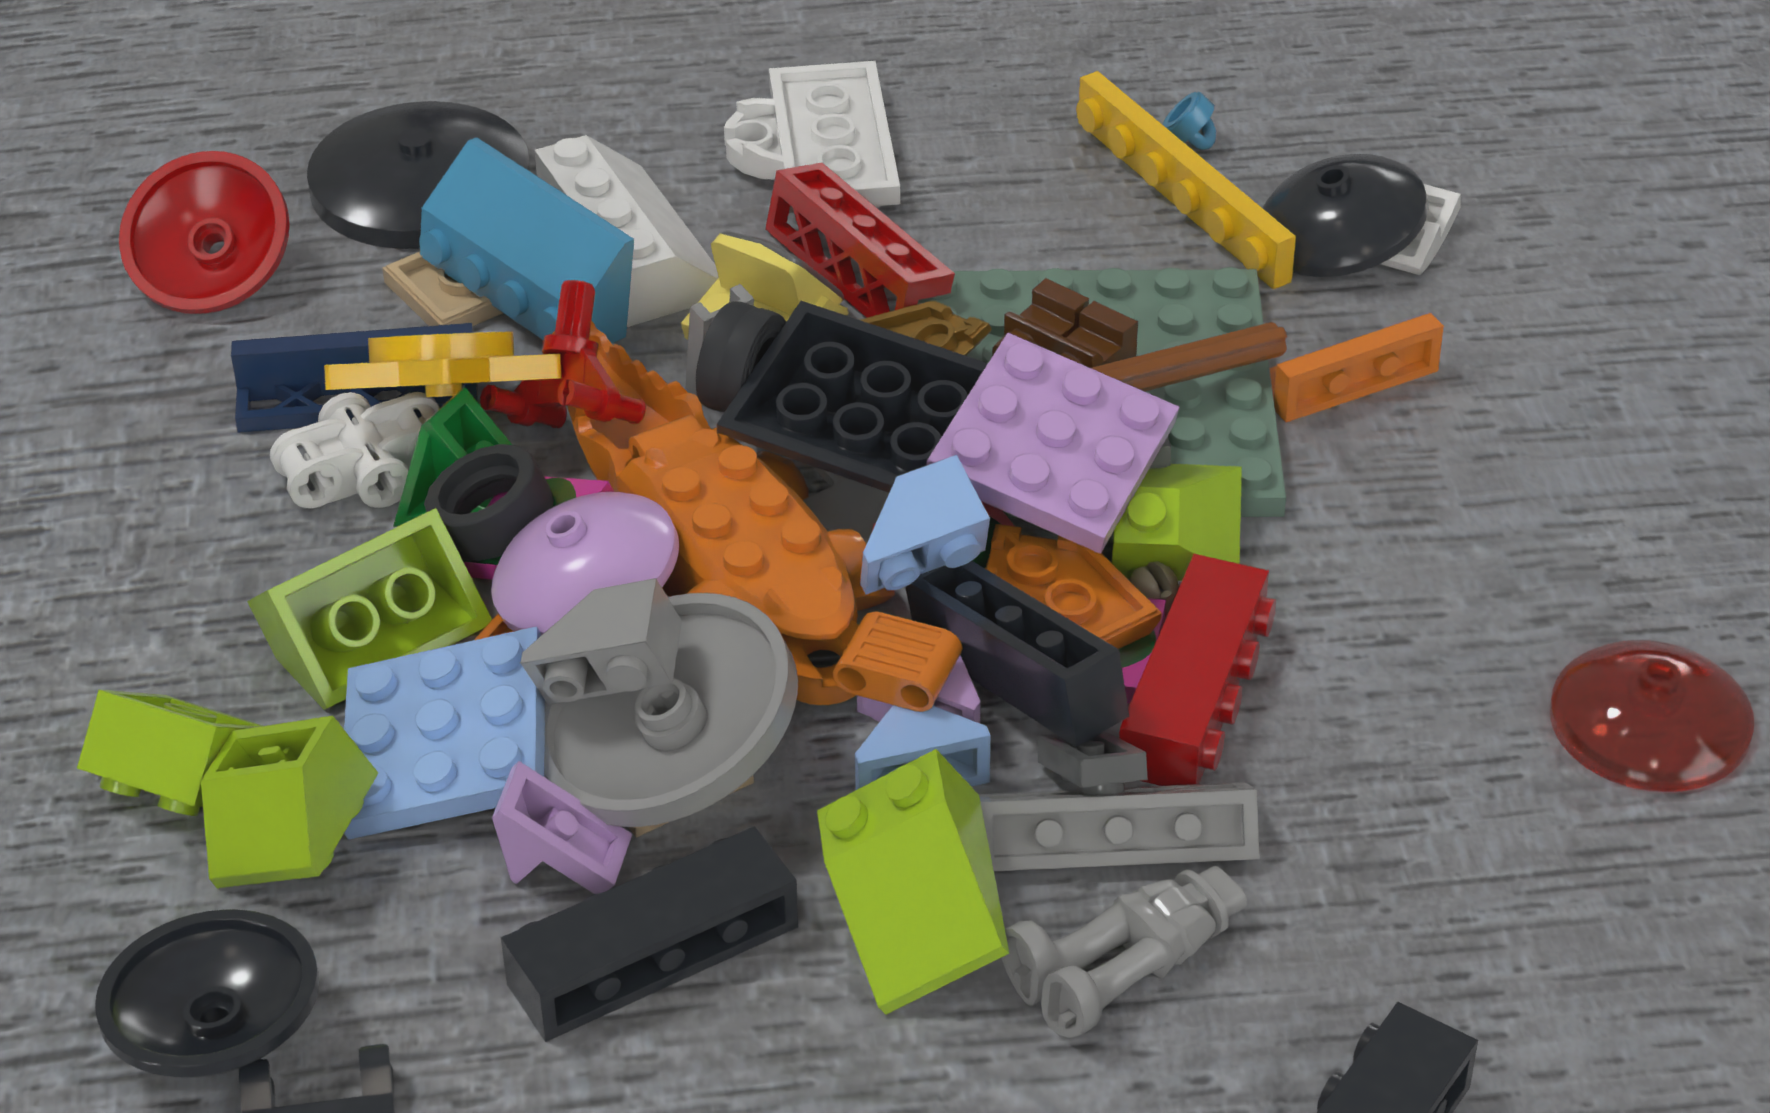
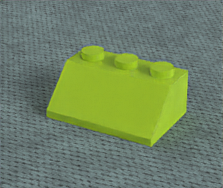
(371, 606)

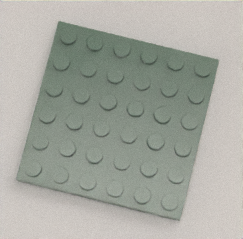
(1222, 415)

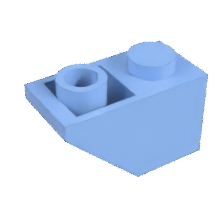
(925, 524)

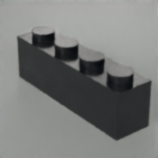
(1025, 650)
(649, 932)
(1403, 1068)

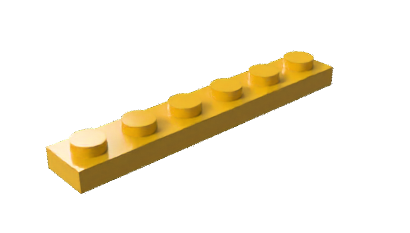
(1186, 180)

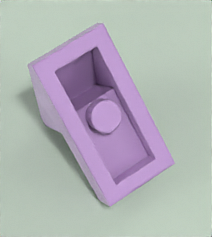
(550, 825)

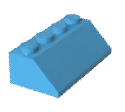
(521, 239)

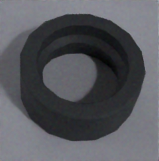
(478, 478)

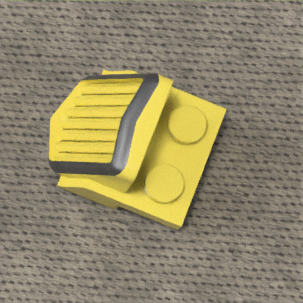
(768, 274)

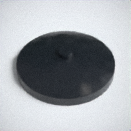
(386, 163)

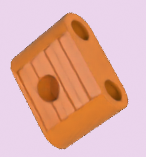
(897, 661)

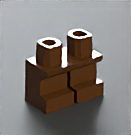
(1073, 327)

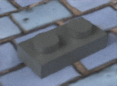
(1096, 765)

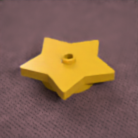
(442, 363)

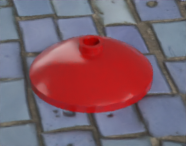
(189, 209)

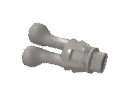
(1155, 924)

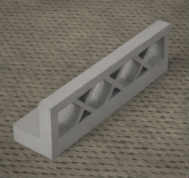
(1122, 827)

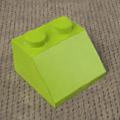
(155, 746)

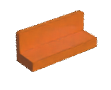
(1357, 367)

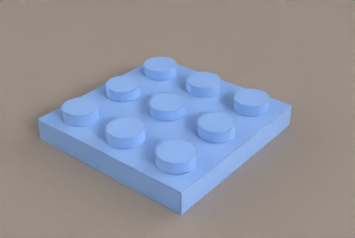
(443, 730)

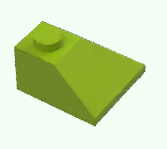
(1180, 515)

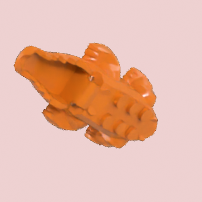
(734, 518)

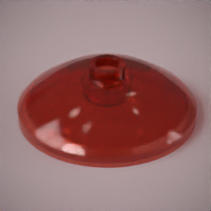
(1651, 716)

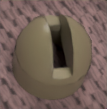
(1156, 576)

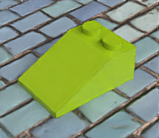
(914, 879)

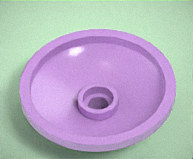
(581, 548)

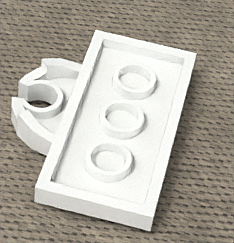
(818, 117)

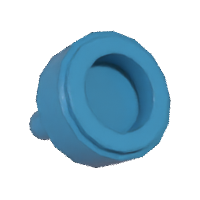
(1189, 117)

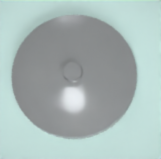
(686, 742)

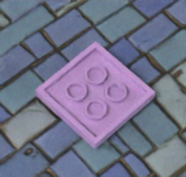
(1056, 441)

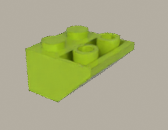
(281, 800)

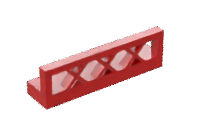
(856, 232)

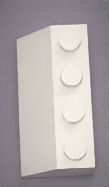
(668, 261)

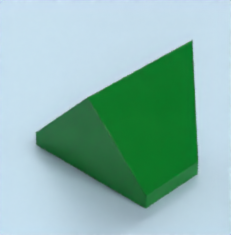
(445, 437)

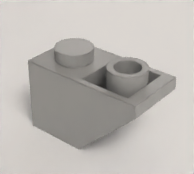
(607, 644)

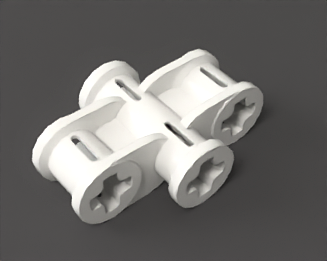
(352, 455)

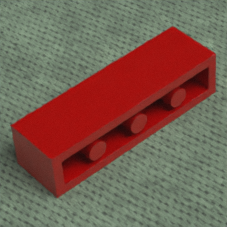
(1197, 669)

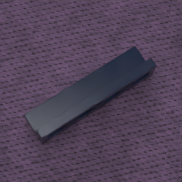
(295, 374)

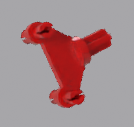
(583, 377)

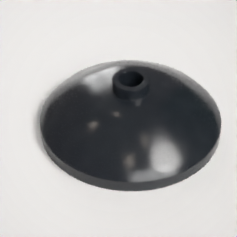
(1349, 213)
(207, 993)

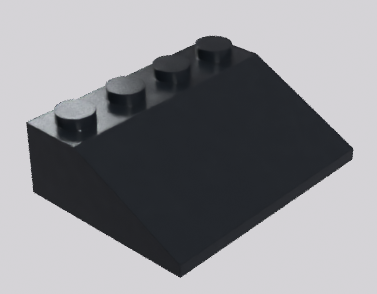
(850, 397)

